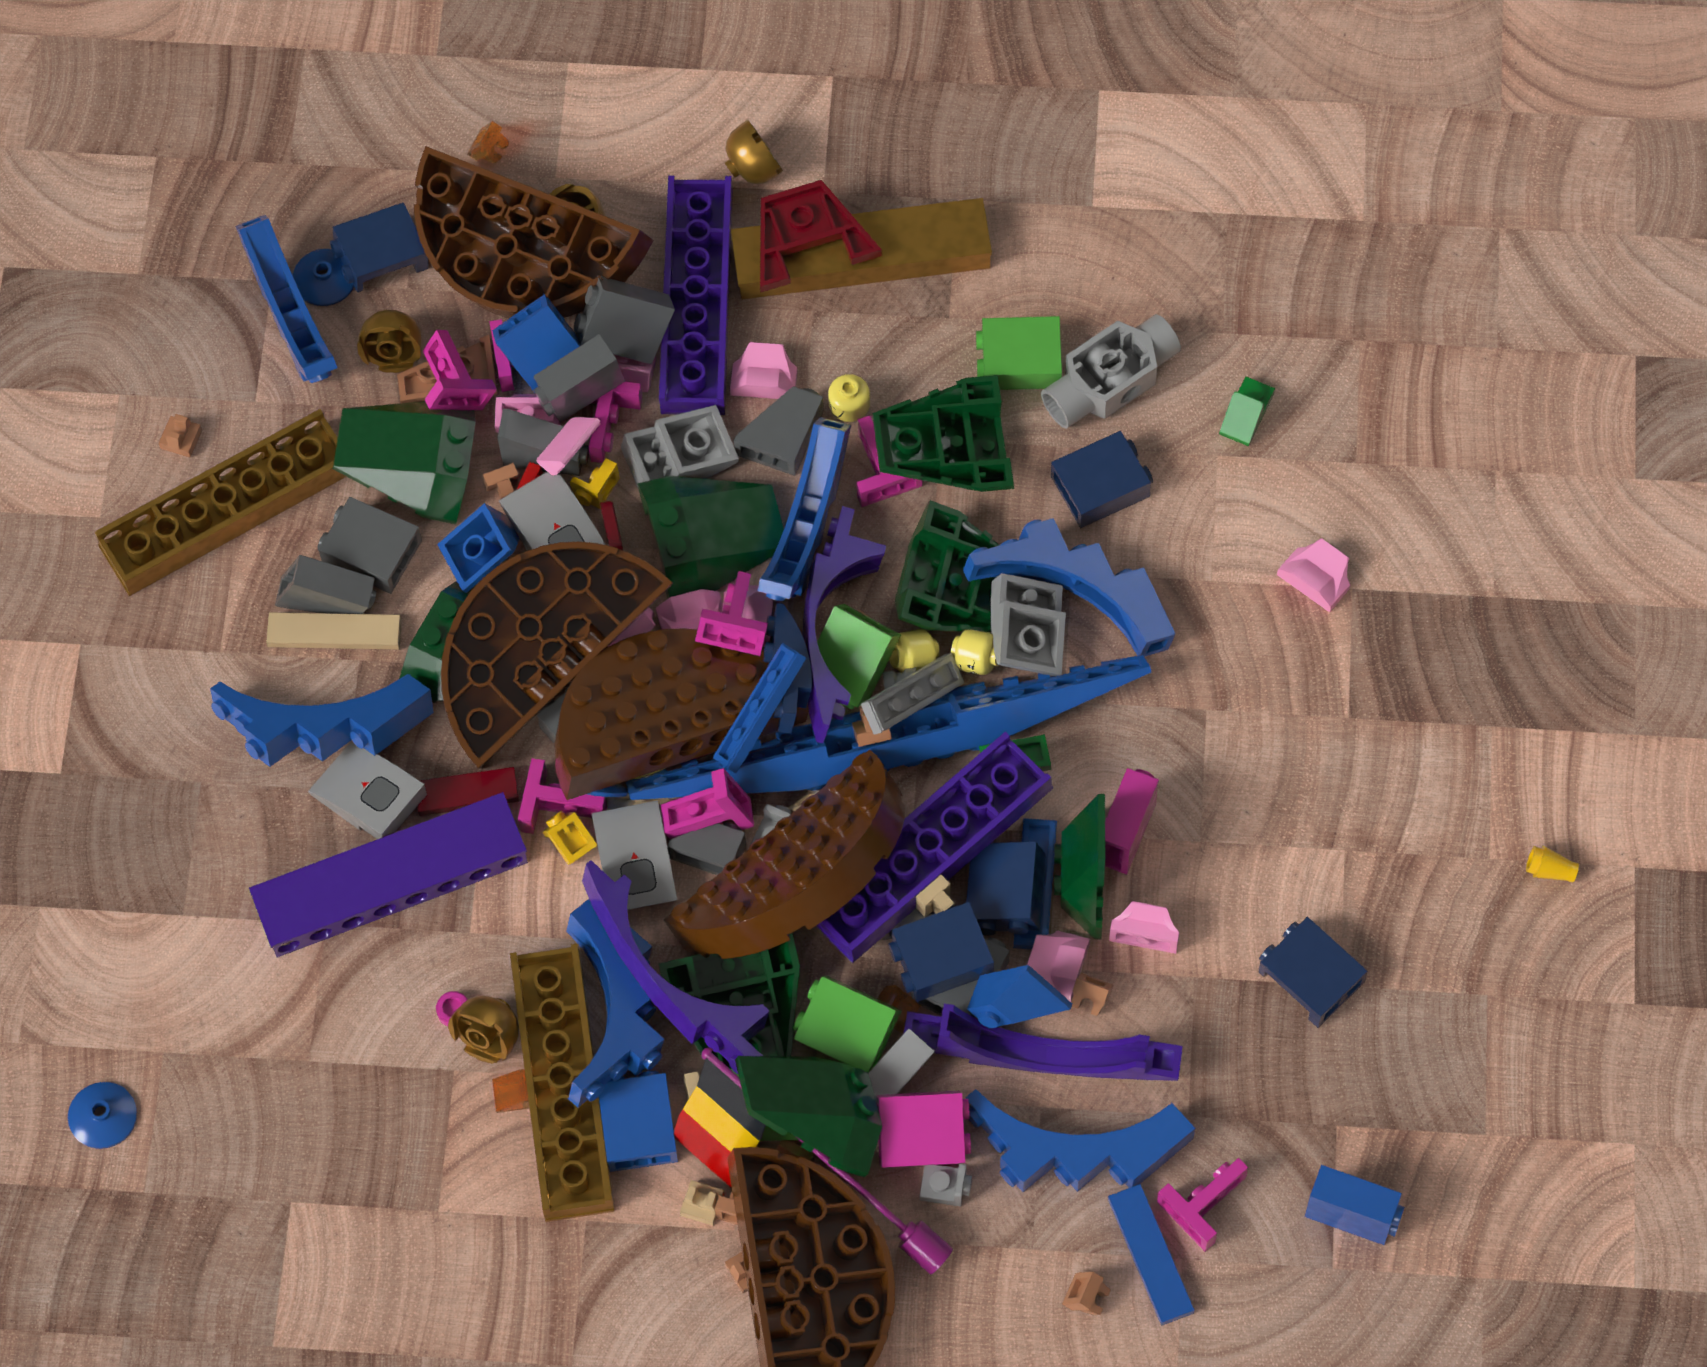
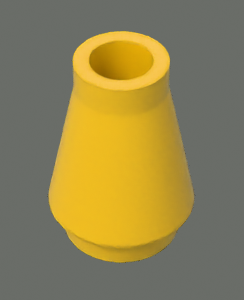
(1550, 865)

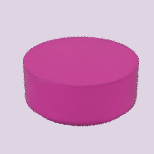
(448, 1004)

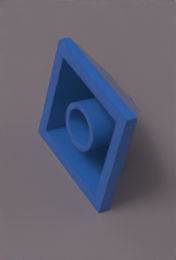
(478, 545)
(1014, 997)

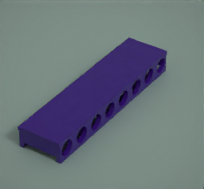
(698, 285)
(951, 832)
(388, 874)

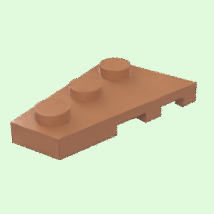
(418, 381)

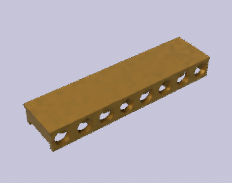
(912, 241)
(223, 505)
(555, 1051)

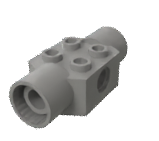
(1110, 370)

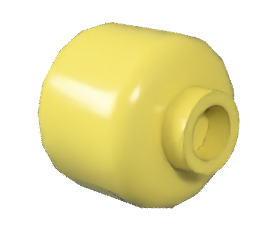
(849, 398)
(914, 649)
(974, 652)

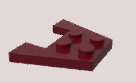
(804, 220)

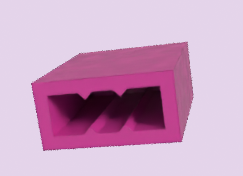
(1129, 818)
(923, 1129)

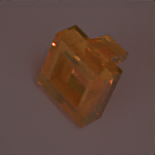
(485, 141)

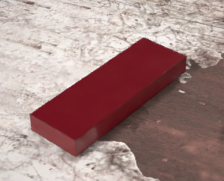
(461, 790)

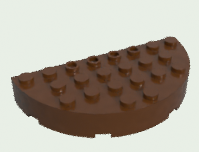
(513, 242)
(533, 631)
(651, 708)
(799, 868)
(810, 1263)

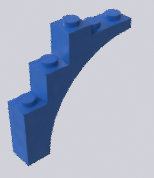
(287, 306)
(804, 530)
(1083, 570)
(323, 729)
(628, 1038)
(1128, 1152)

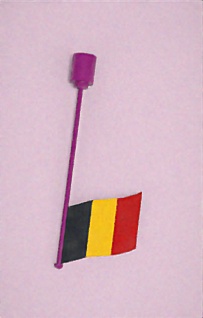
(718, 1121)

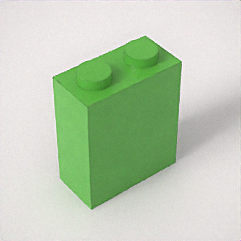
(1020, 351)
(856, 651)
(846, 1023)

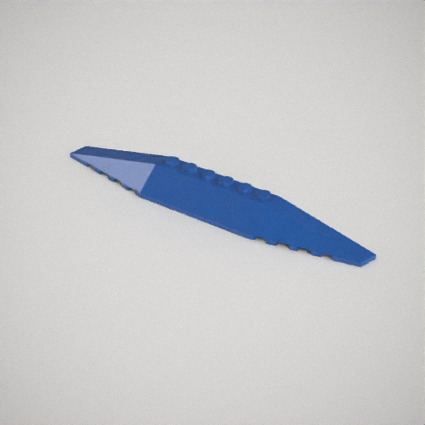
(953, 723)

